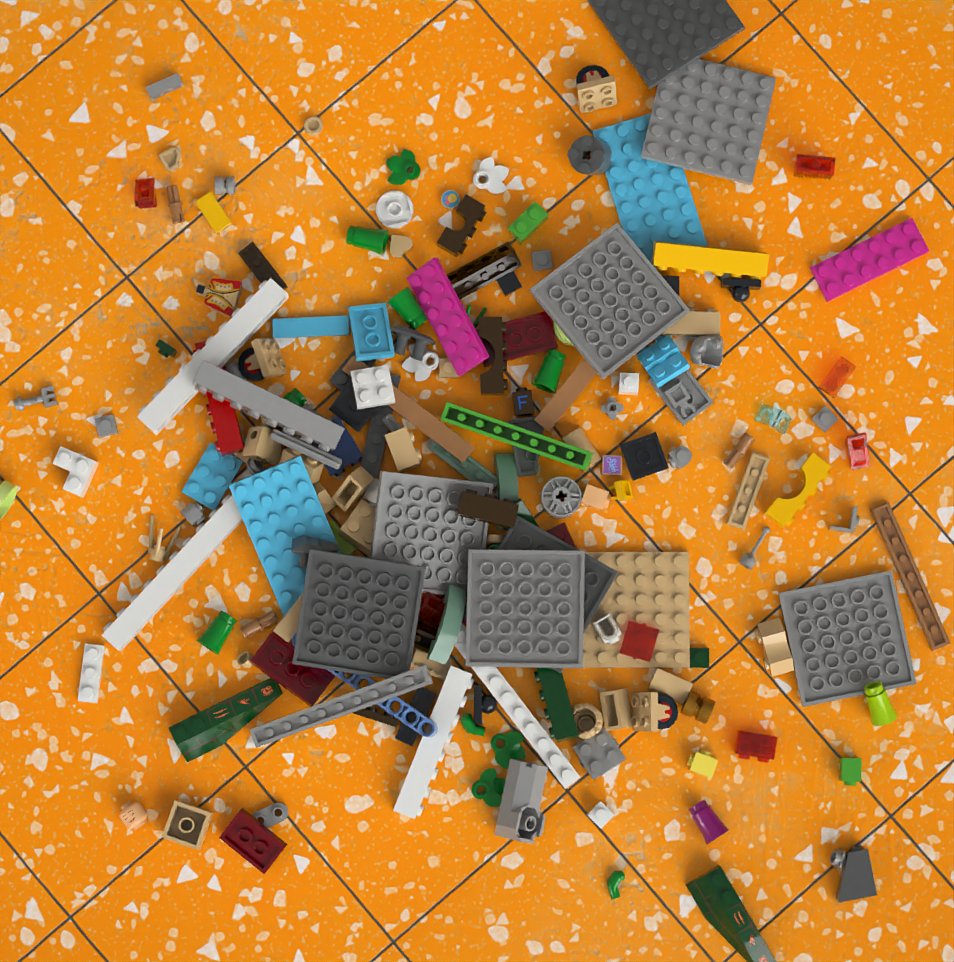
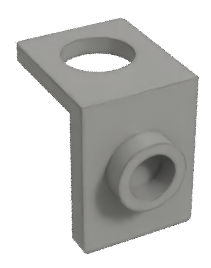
(853, 522)

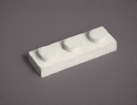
(91, 673)

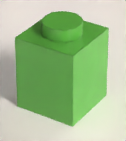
(850, 770)

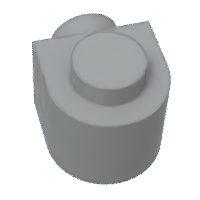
(679, 457)
(193, 514)

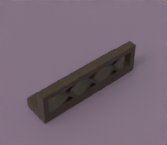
(482, 272)

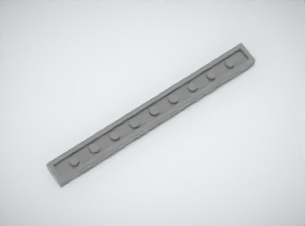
(341, 706)

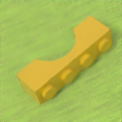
(813, 471)

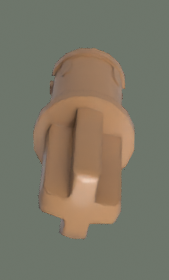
(175, 204)
(738, 450)
(259, 624)

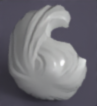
(707, 351)

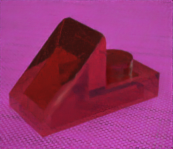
(145, 193)
(857, 451)

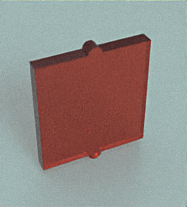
(639, 641)

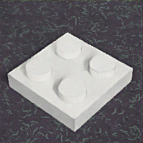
(372, 387)

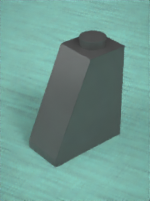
(856, 876)

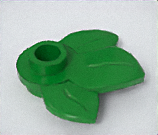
(400, 167)
(510, 749)
(493, 788)

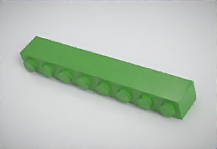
(517, 436)

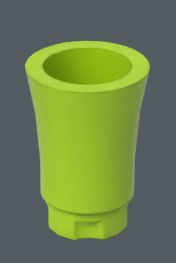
(879, 704)

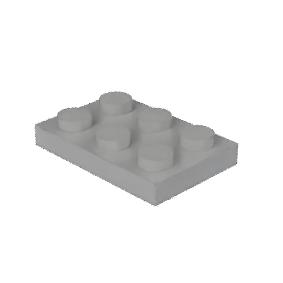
(699, 397)

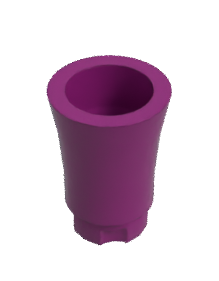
(707, 821)

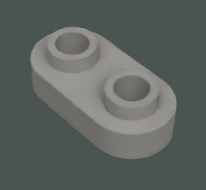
(269, 814)

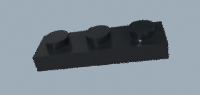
(422, 702)

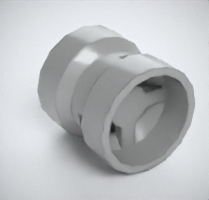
(224, 185)

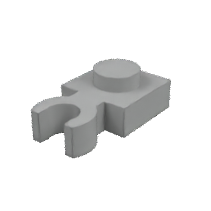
(678, 397)

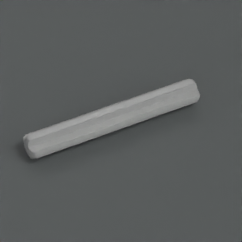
(306, 449)

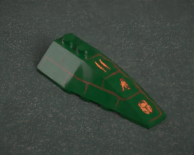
(223, 720)
(728, 915)

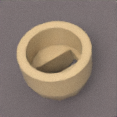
(244, 659)

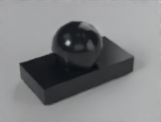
(741, 287)
(485, 704)

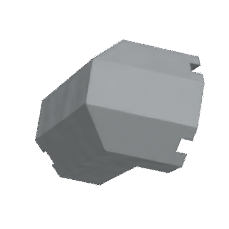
(520, 803)

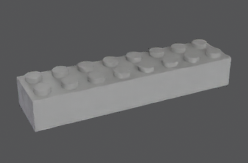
(268, 406)

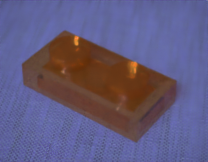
(837, 377)

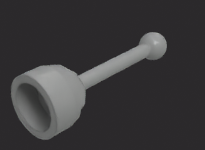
(748, 559)

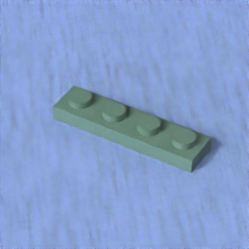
(469, 469)

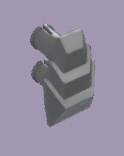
(405, 334)
(303, 544)

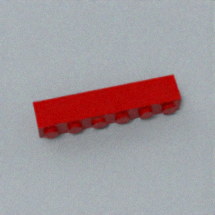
(224, 422)

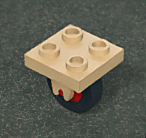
(595, 88)
(262, 360)
(652, 711)

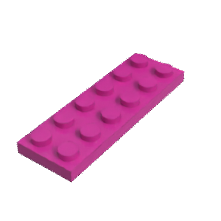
(869, 259)
(447, 317)

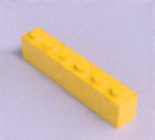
(709, 259)

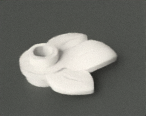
(493, 174)
(421, 368)

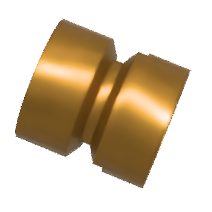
(697, 707)

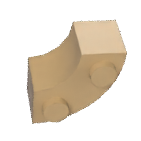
(775, 647)

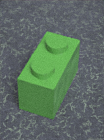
(528, 222)

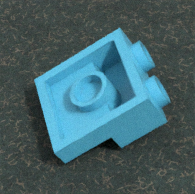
(662, 360)

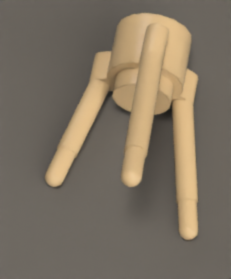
(157, 552)

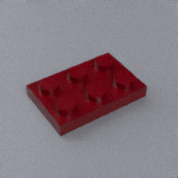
(253, 841)

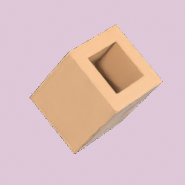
(595, 498)

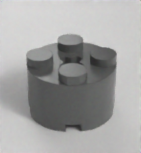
(600, 155)

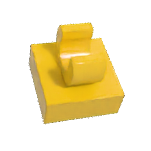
(623, 490)

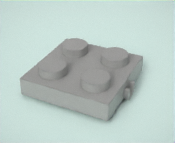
(599, 753)

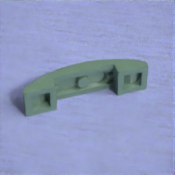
(506, 478)
(449, 625)

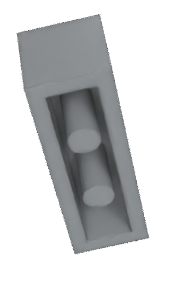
(164, 86)

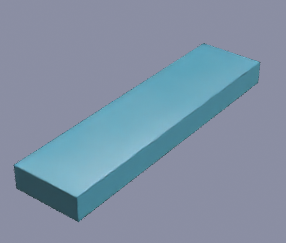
(310, 327)

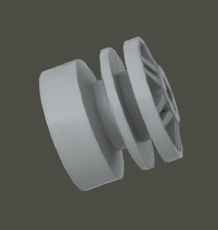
(554, 506)

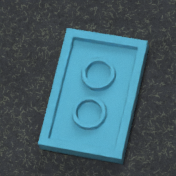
(371, 331)
(212, 477)

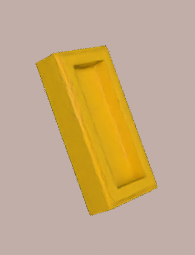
(213, 212)

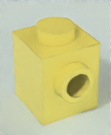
(702, 763)

